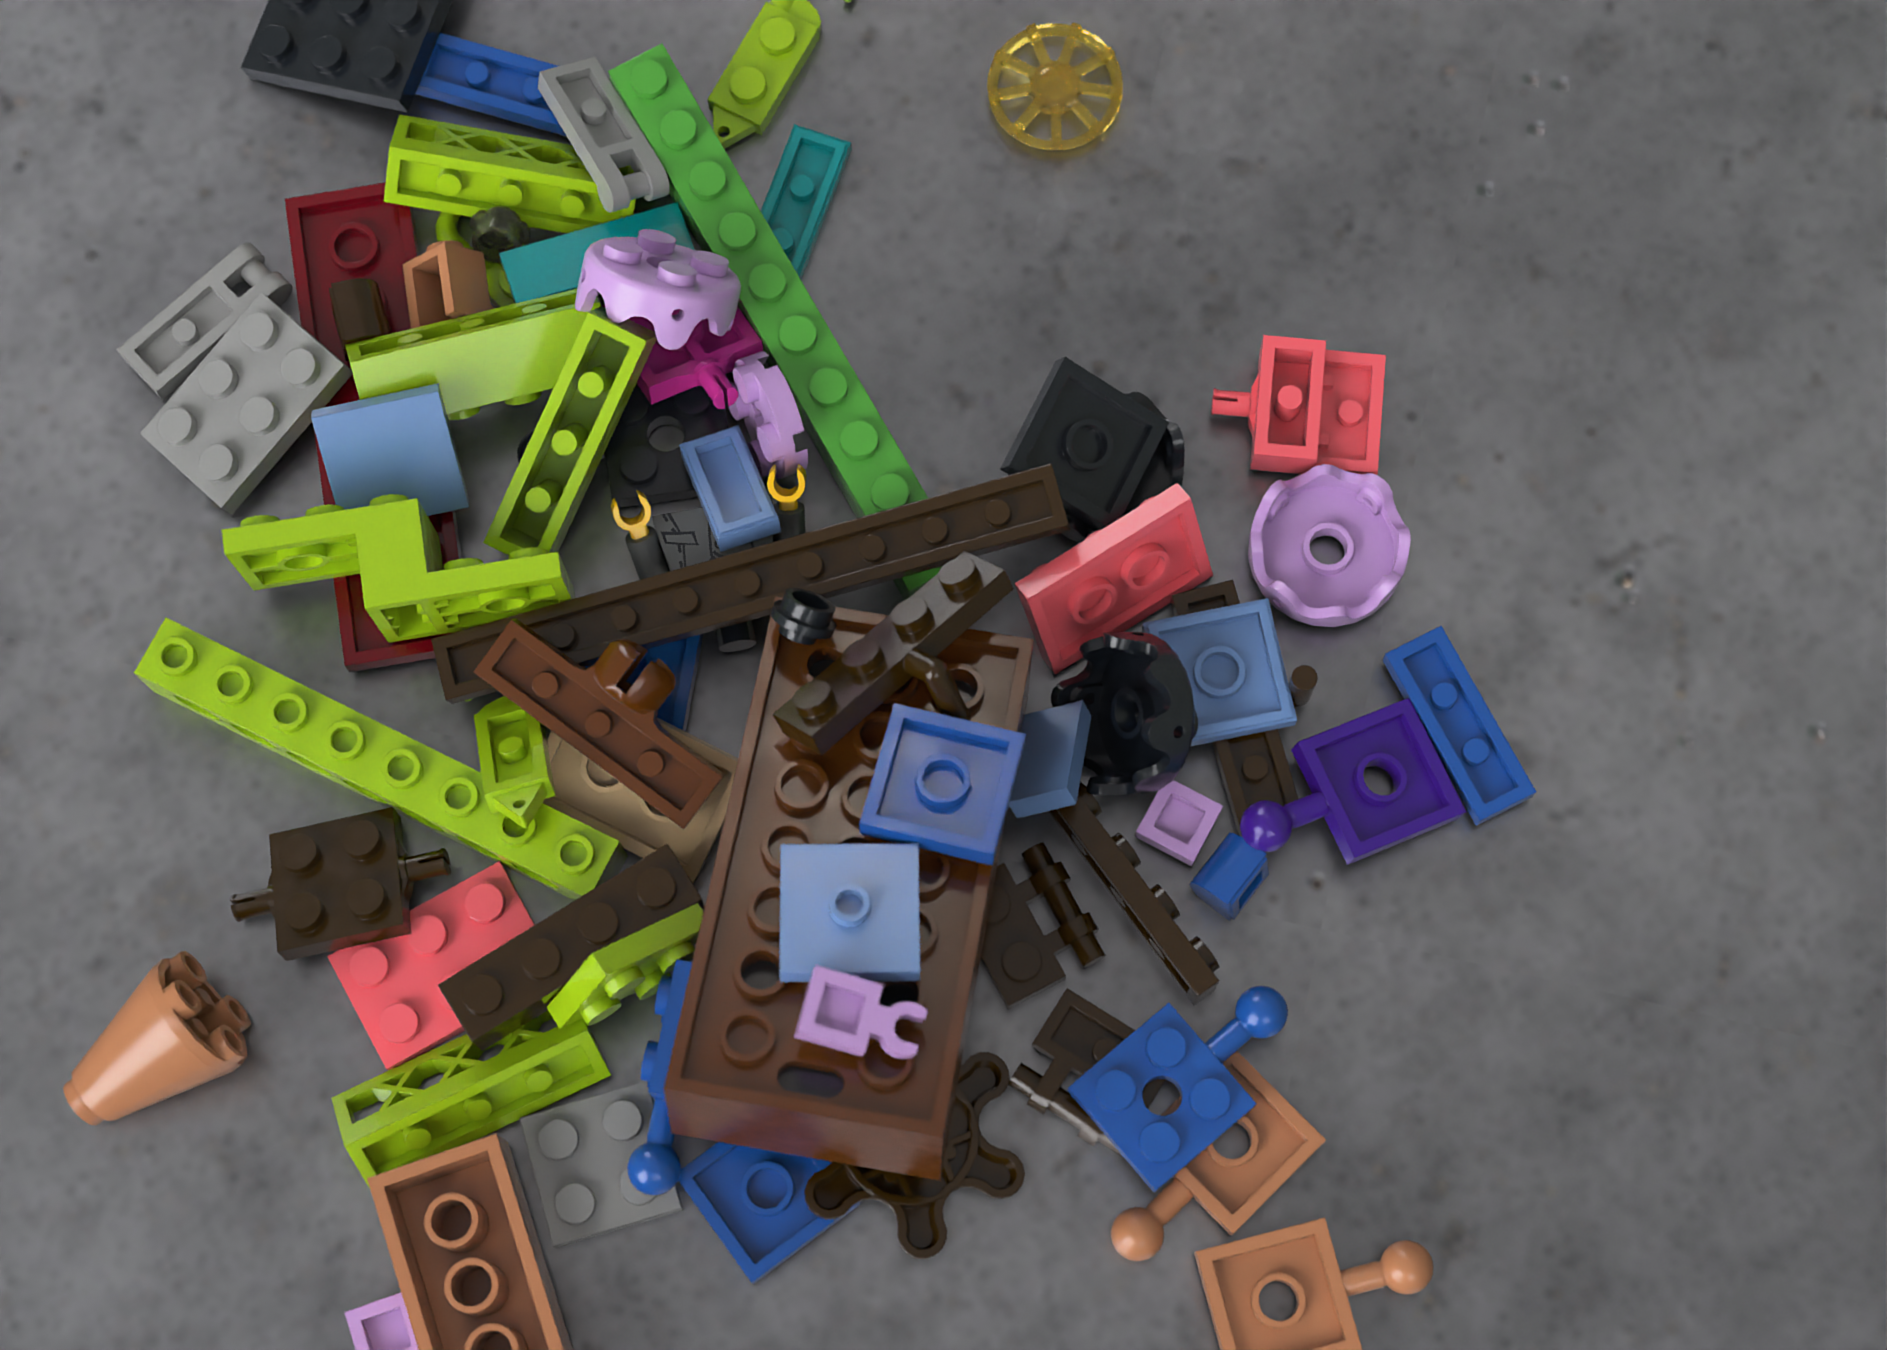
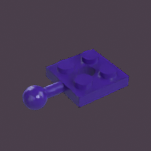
(1355, 815)

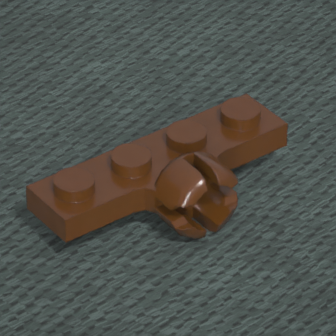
(605, 715)

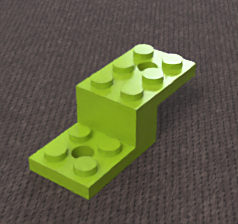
(398, 567)

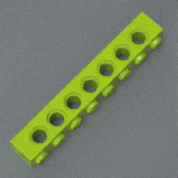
(372, 760)

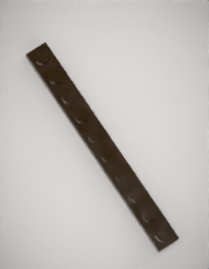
(746, 582)

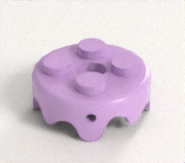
(653, 278)
(1338, 505)

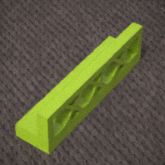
(477, 169)
(470, 1097)

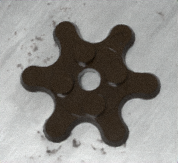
(920, 1200)

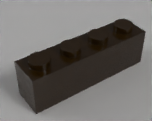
(532, 968)

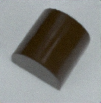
(358, 311)

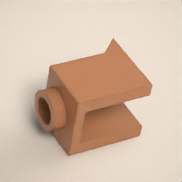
(445, 283)

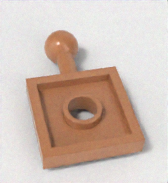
(1223, 1186)
(1308, 1264)

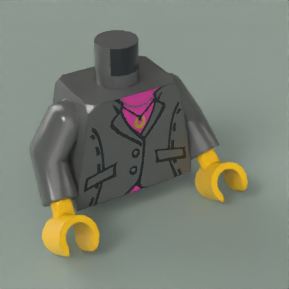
(687, 539)

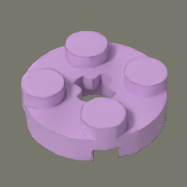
(769, 415)

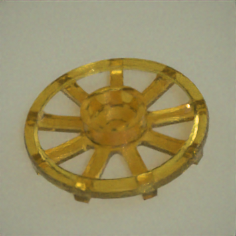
(1055, 84)

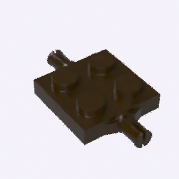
(340, 884)

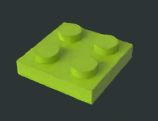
(627, 968)

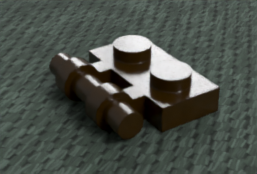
(1014, 947)
(1075, 1040)

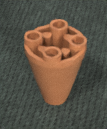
(159, 1044)

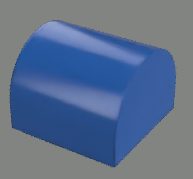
(1231, 876)

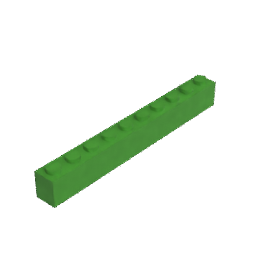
(772, 296)

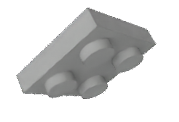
(582, 1164)

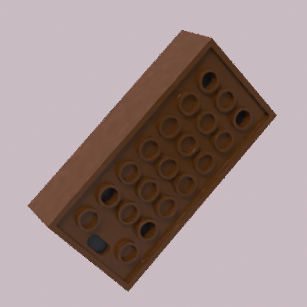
(735, 1053)

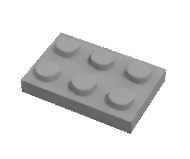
(246, 403)

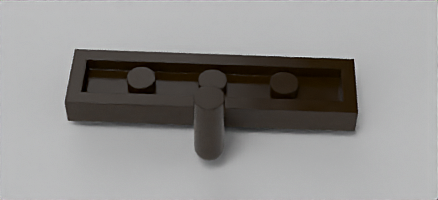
(895, 652)
(1256, 763)

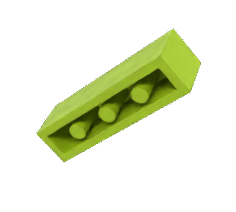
(475, 357)
(571, 434)

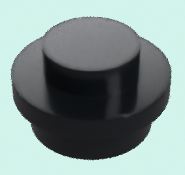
(804, 616)

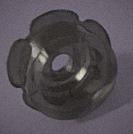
(497, 232)

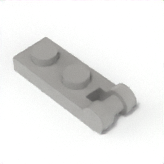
(603, 133)
(194, 322)

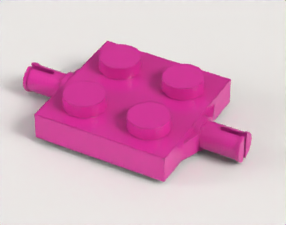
(698, 362)

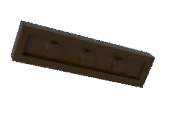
(1147, 909)

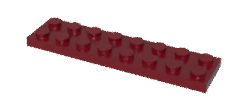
(336, 240)

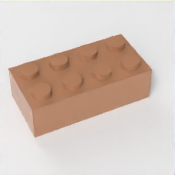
(468, 1252)

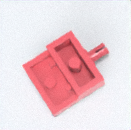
(1310, 407)

